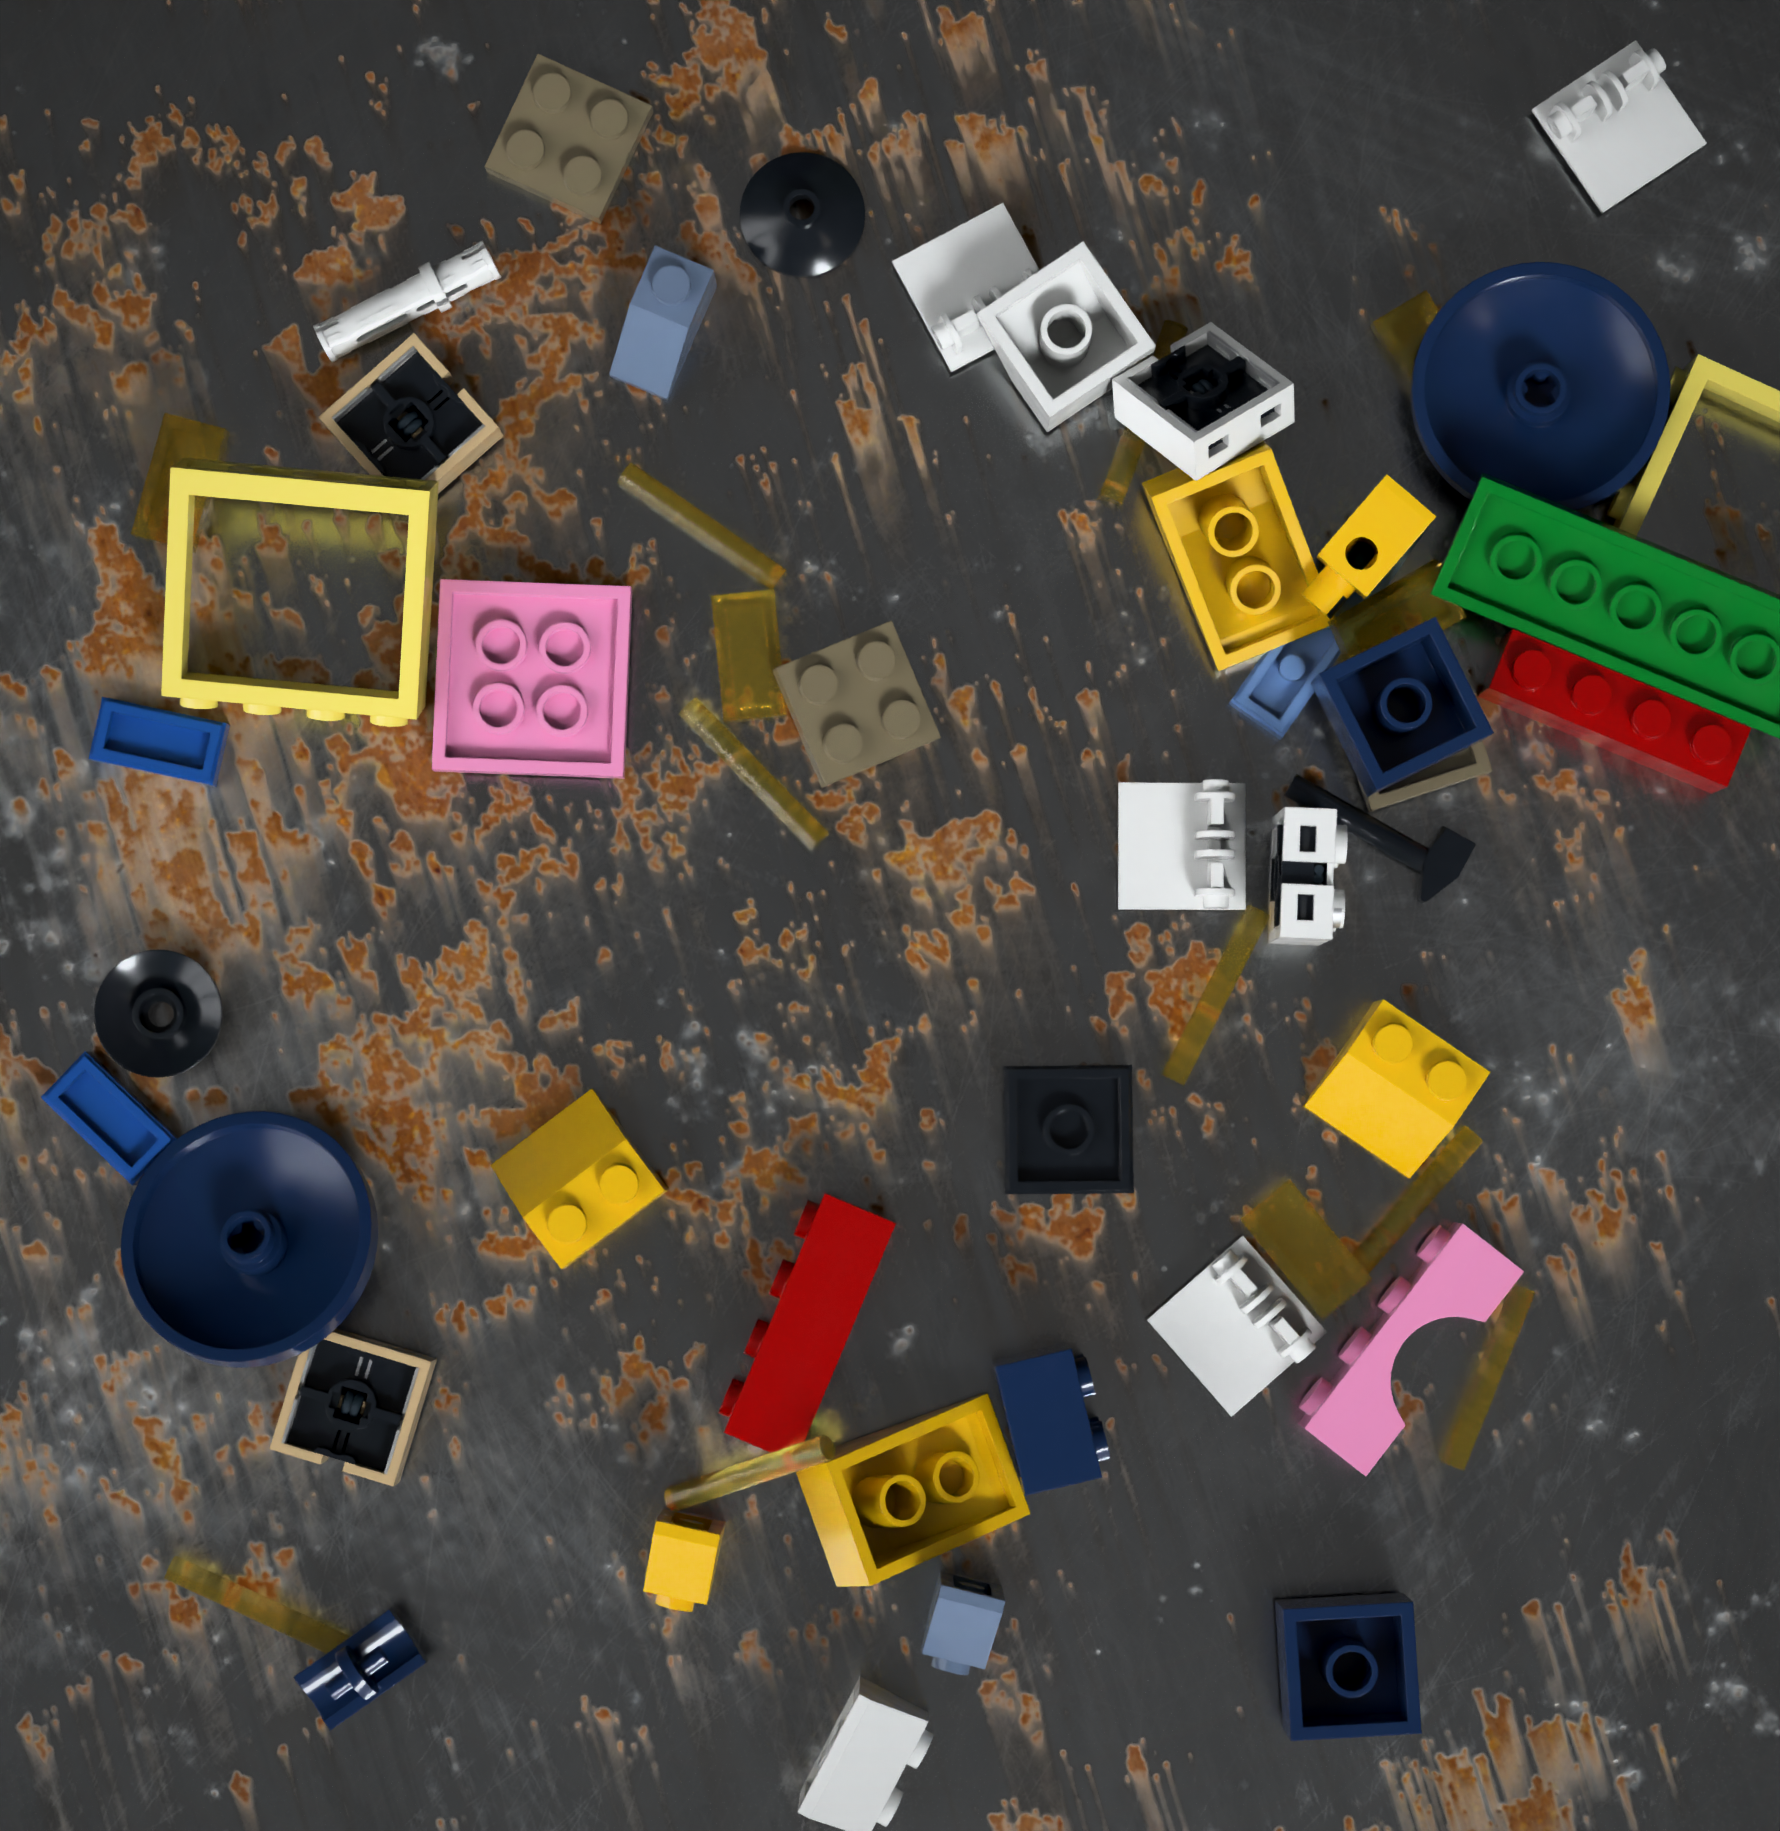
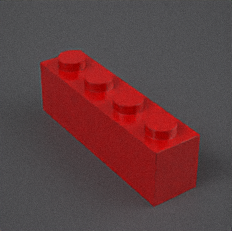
(1614, 712)
(810, 1324)

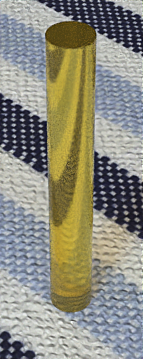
(1131, 445)
(702, 526)
(753, 773)
(1216, 995)
(1417, 1198)
(1487, 1377)
(749, 1473)
(253, 1605)

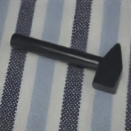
(1437, 864)

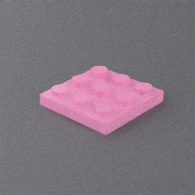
(532, 678)

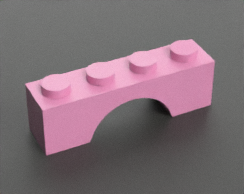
(1356, 1408)

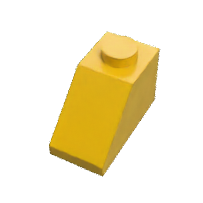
(683, 1559)

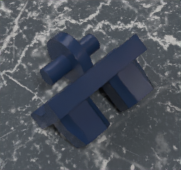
(361, 1668)

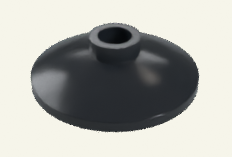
(807, 245)
(126, 1008)

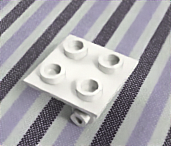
(1619, 125)
(961, 276)
(1182, 846)
(1237, 1326)

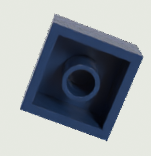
(1401, 706)
(1048, 1417)
(1348, 1666)

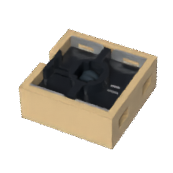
(410, 421)
(368, 1424)

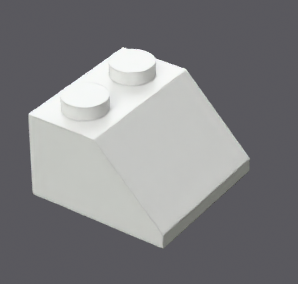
(1065, 336)
(864, 1759)

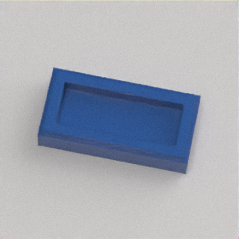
(159, 741)
(109, 1117)

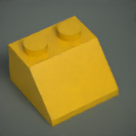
(1396, 1088)
(578, 1179)

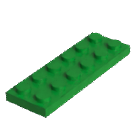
(1617, 601)

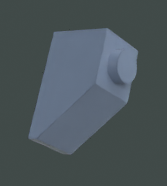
(662, 322)
(962, 1623)

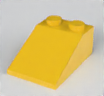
(1238, 554)
(913, 1492)

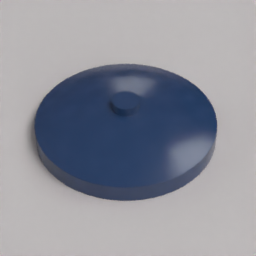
(1541, 384)
(249, 1239)

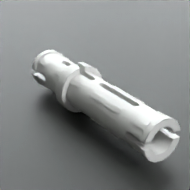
(396, 306)

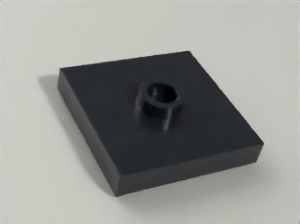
(1068, 1129)

